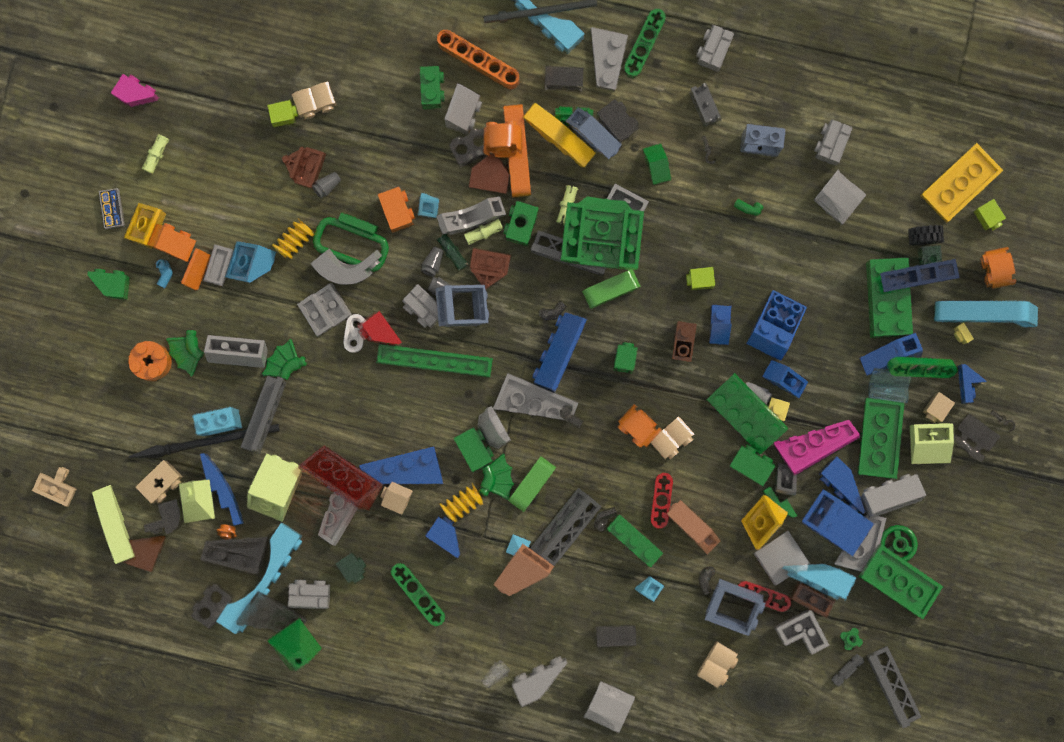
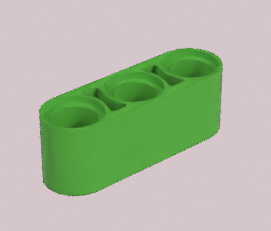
(611, 289)
(532, 484)

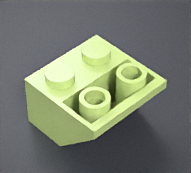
(931, 443)

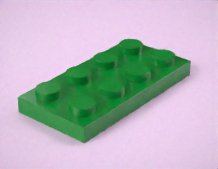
(747, 413)
(880, 438)
(900, 581)

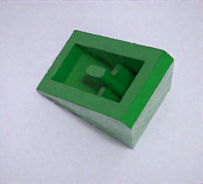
(657, 164)

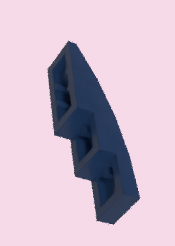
(919, 275)

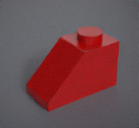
(378, 330)

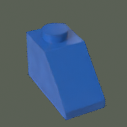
(785, 378)
(445, 535)

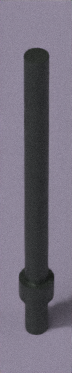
(503, 16)

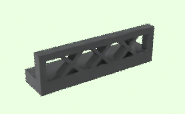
(555, 255)
(263, 414)
(563, 525)
(887, 689)

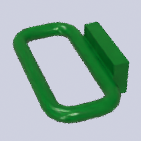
(354, 226)

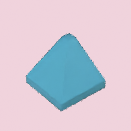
(428, 206)
(515, 544)
(650, 588)

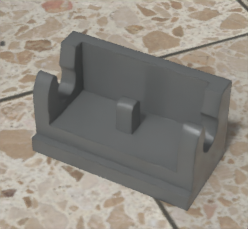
(705, 105)

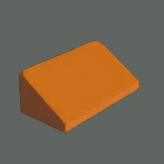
(196, 269)

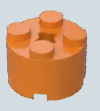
(502, 139)
(999, 268)
(148, 371)
(639, 426)

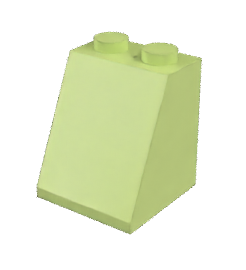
(273, 487)

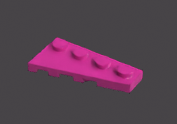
(816, 445)

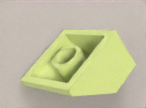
(196, 501)

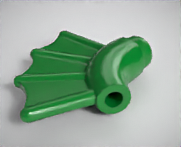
(186, 351)
(284, 361)
(497, 478)

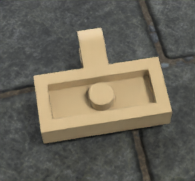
(54, 487)

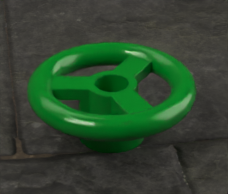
(897, 535)

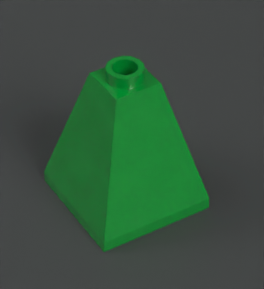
(295, 645)

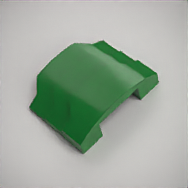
(602, 234)

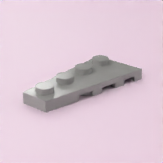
(531, 399)
(336, 519)

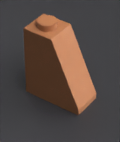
(693, 526)
(522, 571)

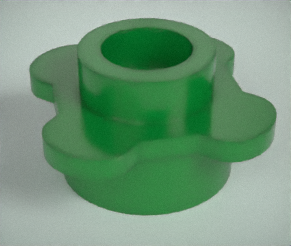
(846, 639)

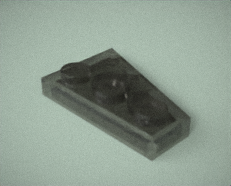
(268, 614)

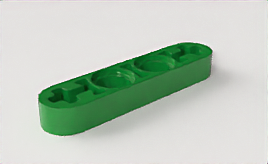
(643, 42)
(901, 367)
(421, 592)

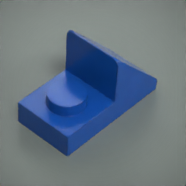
(720, 324)
(966, 379)

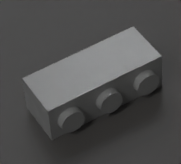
(235, 351)
(892, 495)

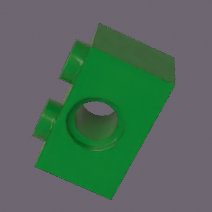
(525, 212)
(625, 358)

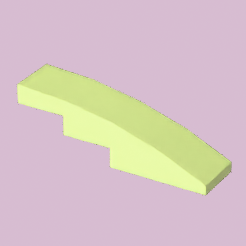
(113, 524)

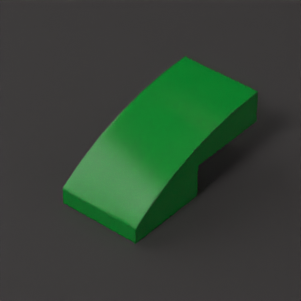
(783, 504)

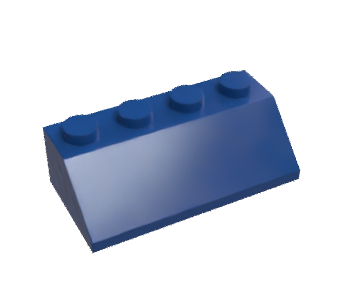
(559, 352)

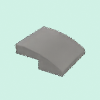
(324, 309)
(780, 553)

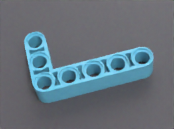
(1017, 312)

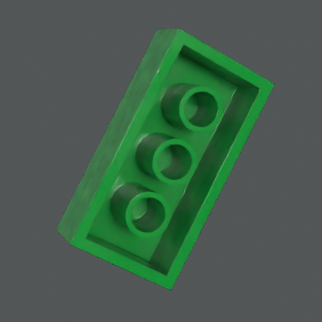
(888, 311)

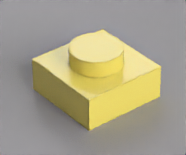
(962, 334)
(779, 408)

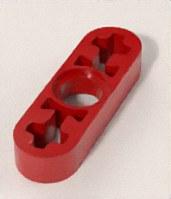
(667, 487)
(778, 596)

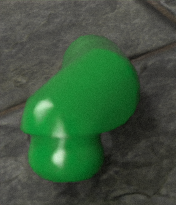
(748, 209)

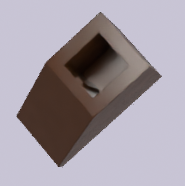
(683, 341)

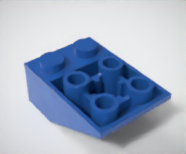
(776, 325)
(837, 522)

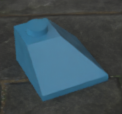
(249, 262)

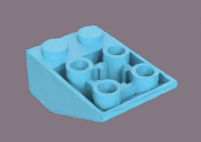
(823, 578)

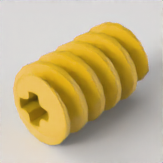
(293, 239)
(462, 503)

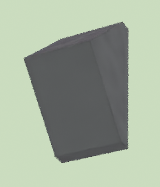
(785, 481)

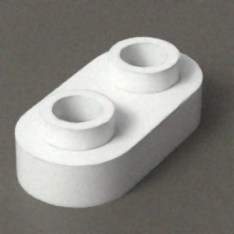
(351, 333)

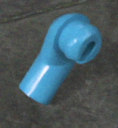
(166, 272)

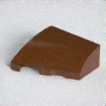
(146, 552)

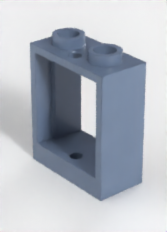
(593, 133)
(769, 138)
(446, 310)
(727, 621)

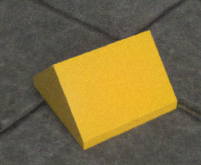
(143, 224)
(763, 521)

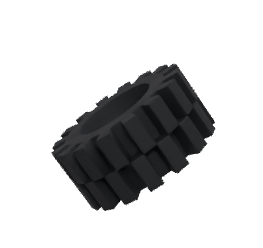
(926, 235)

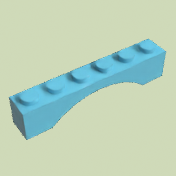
(563, 32)
(282, 545)

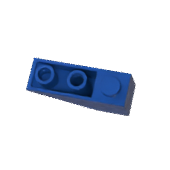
(904, 347)
(843, 482)

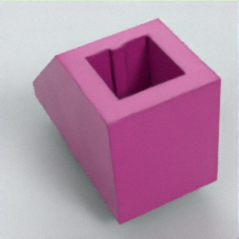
(132, 93)

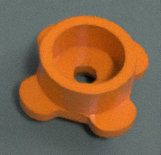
(226, 532)

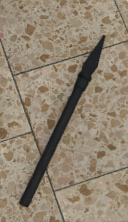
(160, 450)

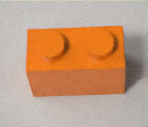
(395, 209)
(171, 242)

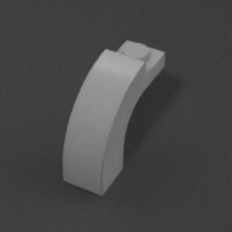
(471, 217)
(341, 273)

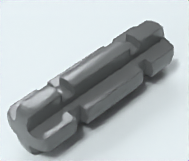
(847, 670)

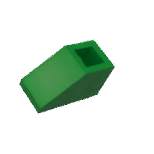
(111, 285)

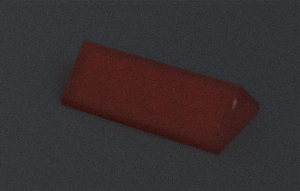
(342, 477)

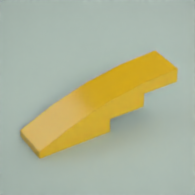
(559, 135)

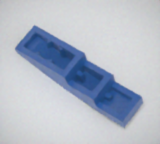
(219, 484)

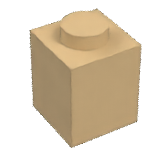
(938, 408)
(396, 497)

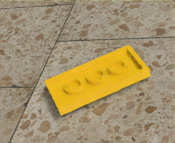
(961, 183)

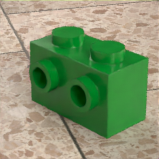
(431, 87)
(473, 449)
(753, 465)

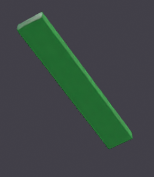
(434, 360)

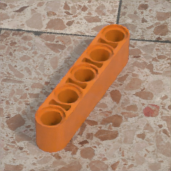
(471, 53)
(518, 164)

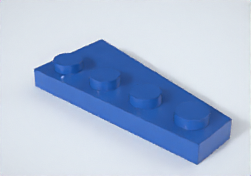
(408, 468)

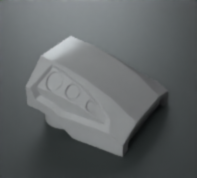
(839, 197)
(492, 429)
(609, 706)

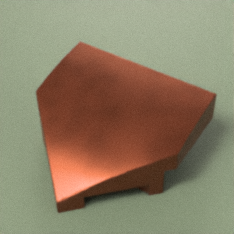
(304, 166)
(490, 175)
(489, 266)

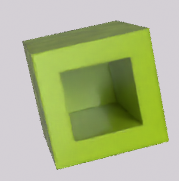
(282, 113)
(990, 215)
(700, 278)

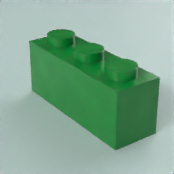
(634, 540)

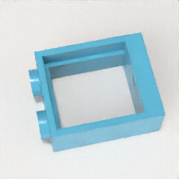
(221, 421)

